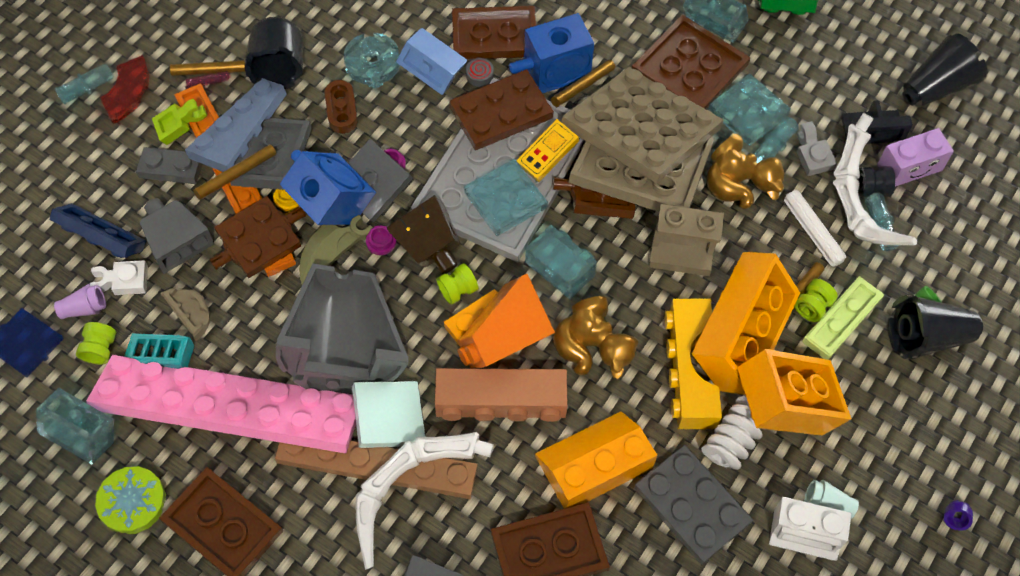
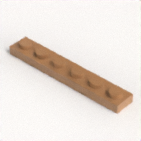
(437, 476)

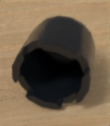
(275, 52)

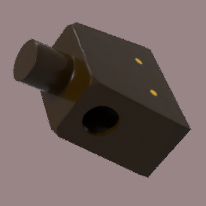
(428, 235)

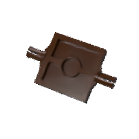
(593, 202)
(257, 237)

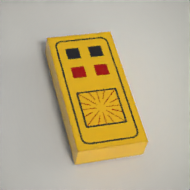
(547, 150)

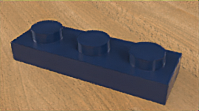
(97, 230)

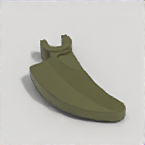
(329, 244)

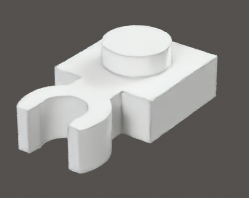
(125, 278)

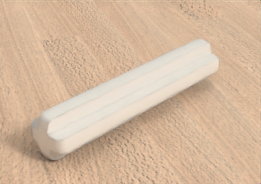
(815, 228)

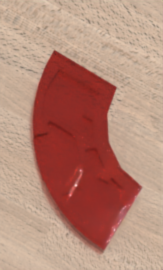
(128, 90)

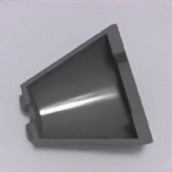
(340, 333)

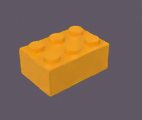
(793, 393)

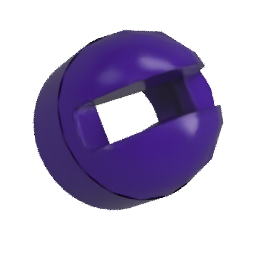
(964, 521)

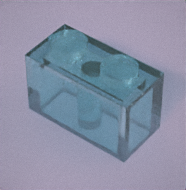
(719, 16)
(561, 261)
(75, 425)

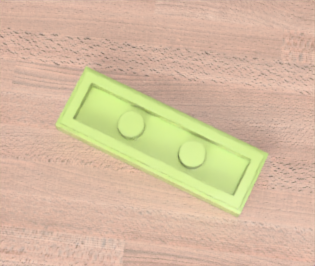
(843, 318)

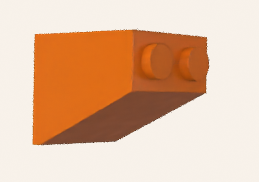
(505, 325)

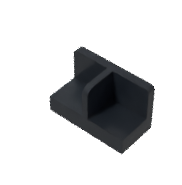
(885, 127)

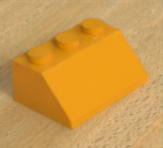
(596, 459)

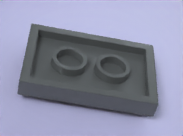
(285, 137)
(693, 504)

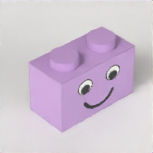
(917, 156)

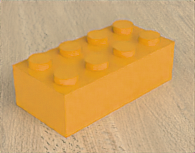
(746, 318)

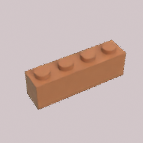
(501, 394)

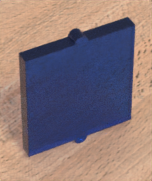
(26, 342)

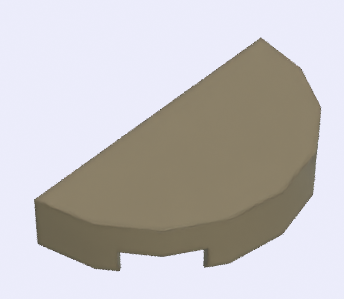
(190, 310)

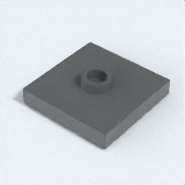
(382, 175)

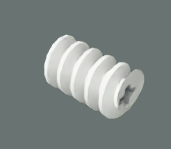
(733, 436)

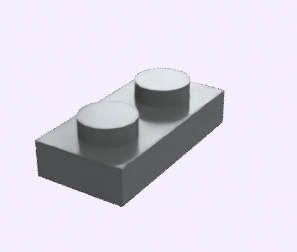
(168, 166)

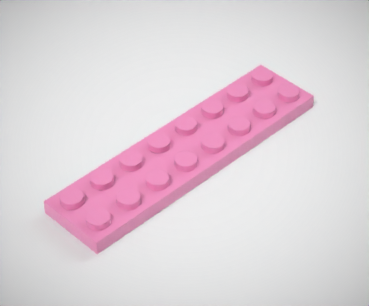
(226, 404)

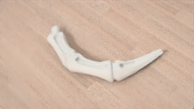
(847, 187)
(406, 458)

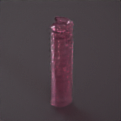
(208, 79)

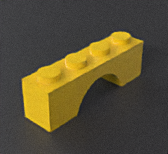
(695, 400)

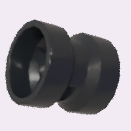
(876, 181)

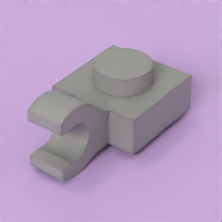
(814, 154)

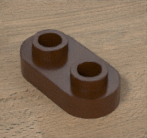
(341, 108)

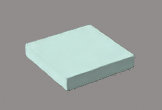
(387, 413)

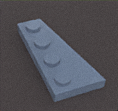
(233, 130)

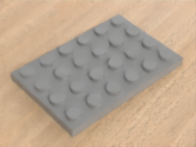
(464, 165)

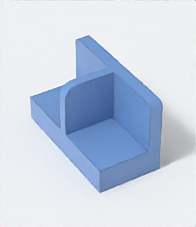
(431, 60)

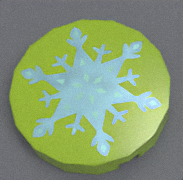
(130, 500)

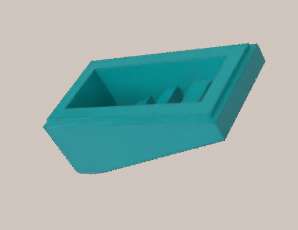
(181, 343)

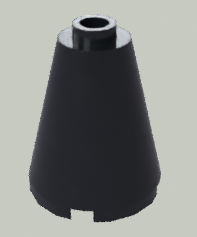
(945, 72)
(930, 326)

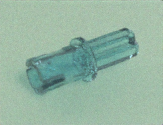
(84, 83)
(777, 140)
(879, 213)

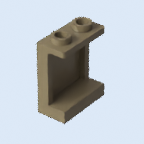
(685, 239)

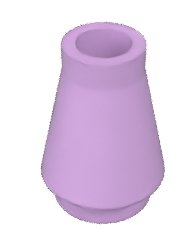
(83, 302)

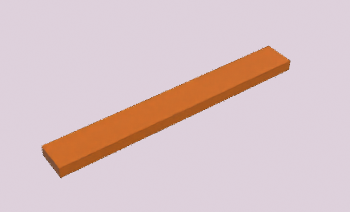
(238, 196)

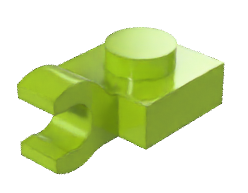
(174, 120)

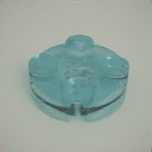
(374, 72)

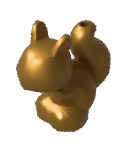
(734, 166)
(589, 328)

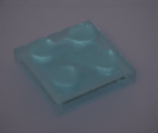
(749, 109)
(505, 197)

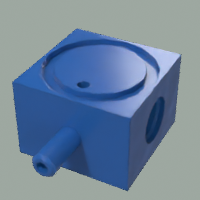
(556, 53)
(326, 187)

